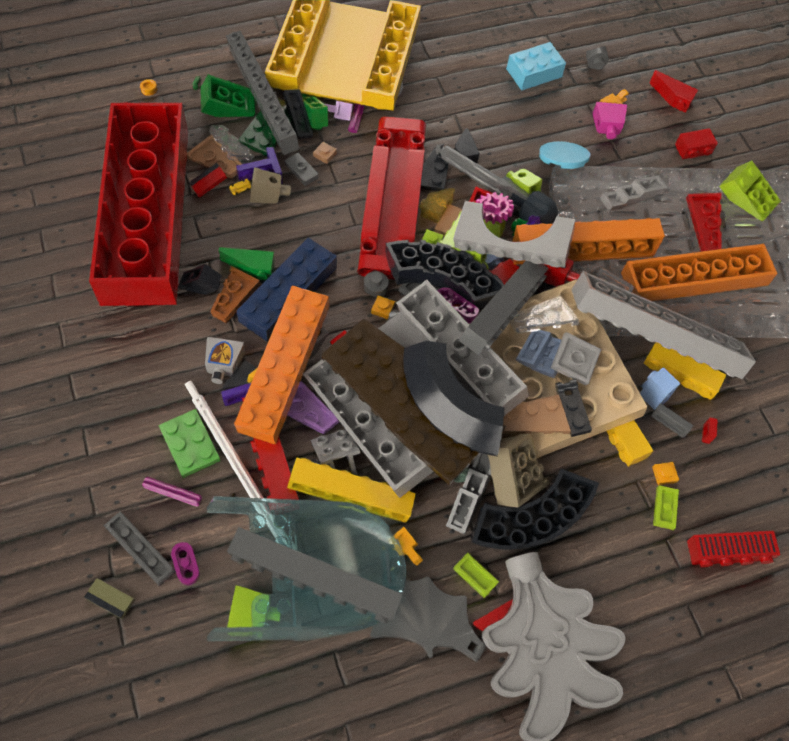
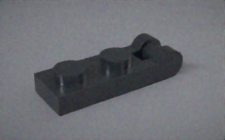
(573, 408)

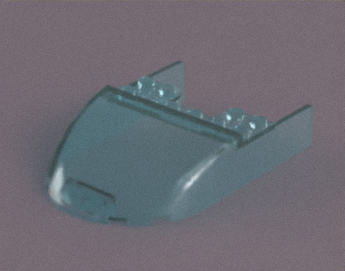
(330, 532)

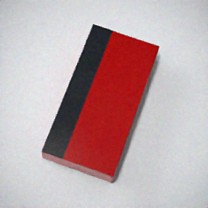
(208, 180)

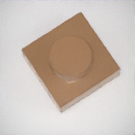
(325, 152)

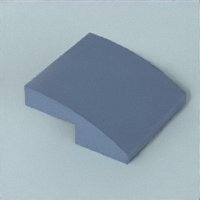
(539, 352)

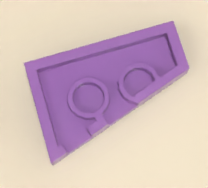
(311, 411)

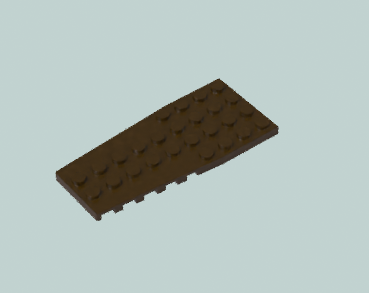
(375, 371)

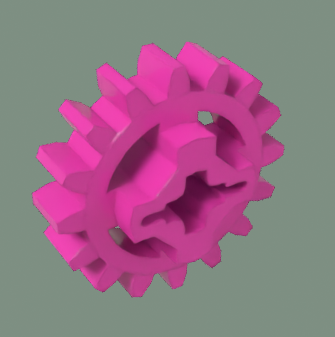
(496, 207)

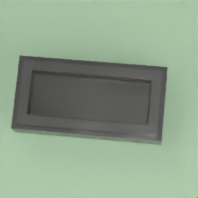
(672, 420)

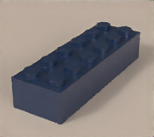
(303, 269)

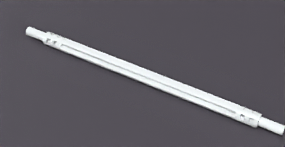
(224, 443)

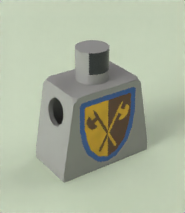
(223, 357)

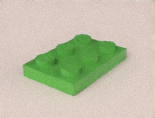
(189, 443)

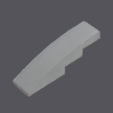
(634, 193)

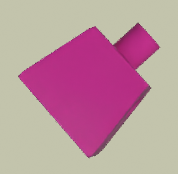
(609, 118)

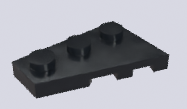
(434, 172)

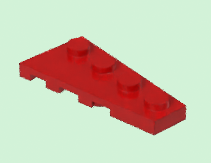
(706, 219)

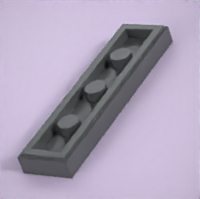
(139, 548)

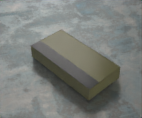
(109, 598)

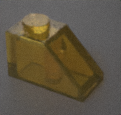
(436, 204)

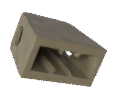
(267, 187)

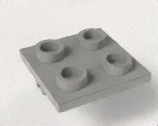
(334, 447)

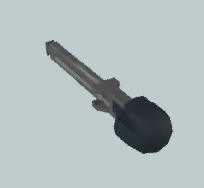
(527, 204)

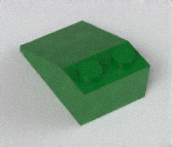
(226, 98)

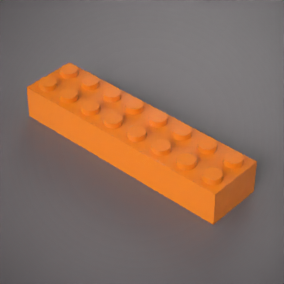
(604, 239)
(700, 272)
(282, 365)

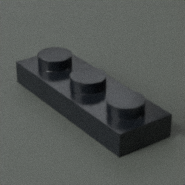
(297, 113)

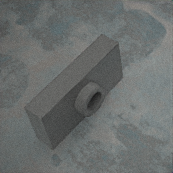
(301, 169)

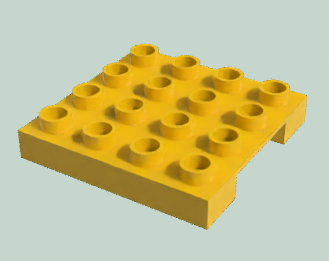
(344, 51)

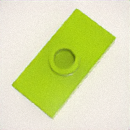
(666, 507)

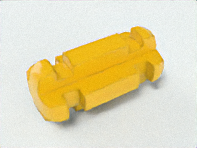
(240, 187)

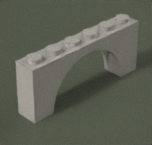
(548, 249)

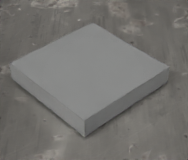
(576, 358)

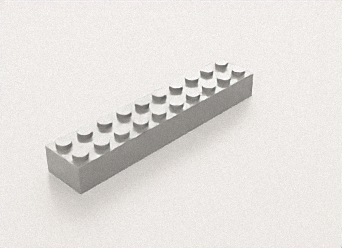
(661, 325)

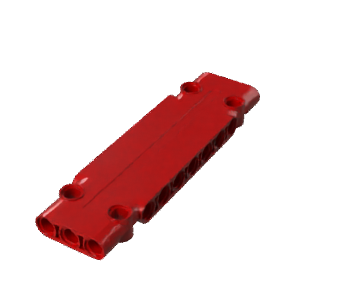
(392, 191)

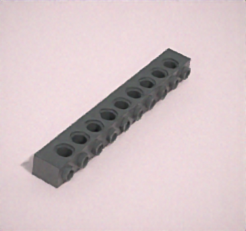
(262, 93)

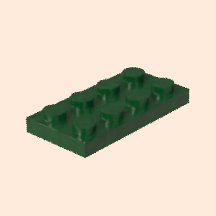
(258, 134)

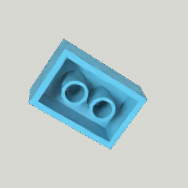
(536, 66)

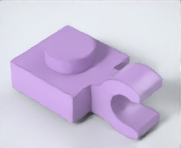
(341, 110)

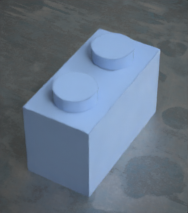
(658, 387)

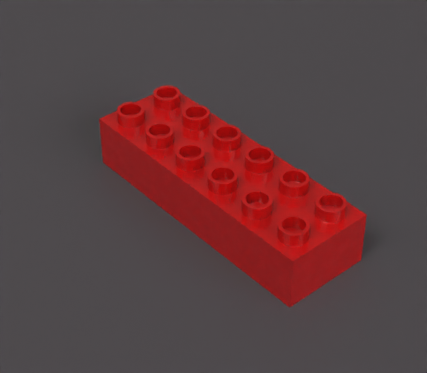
(140, 206)

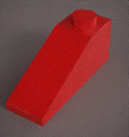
(673, 91)

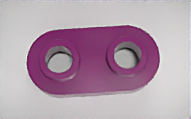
(185, 564)

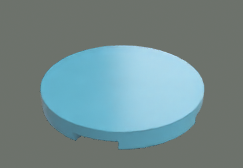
(564, 154)

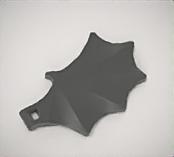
(431, 620)

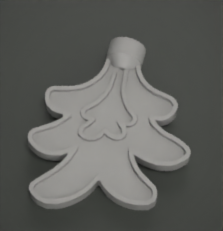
(550, 650)

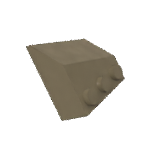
(516, 471)

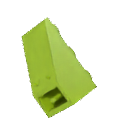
(750, 191)

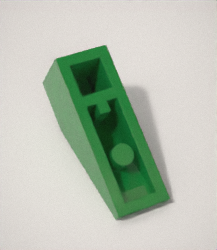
(316, 111)
(252, 262)

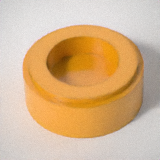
(148, 87)

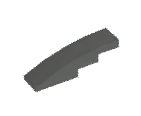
(470, 495)

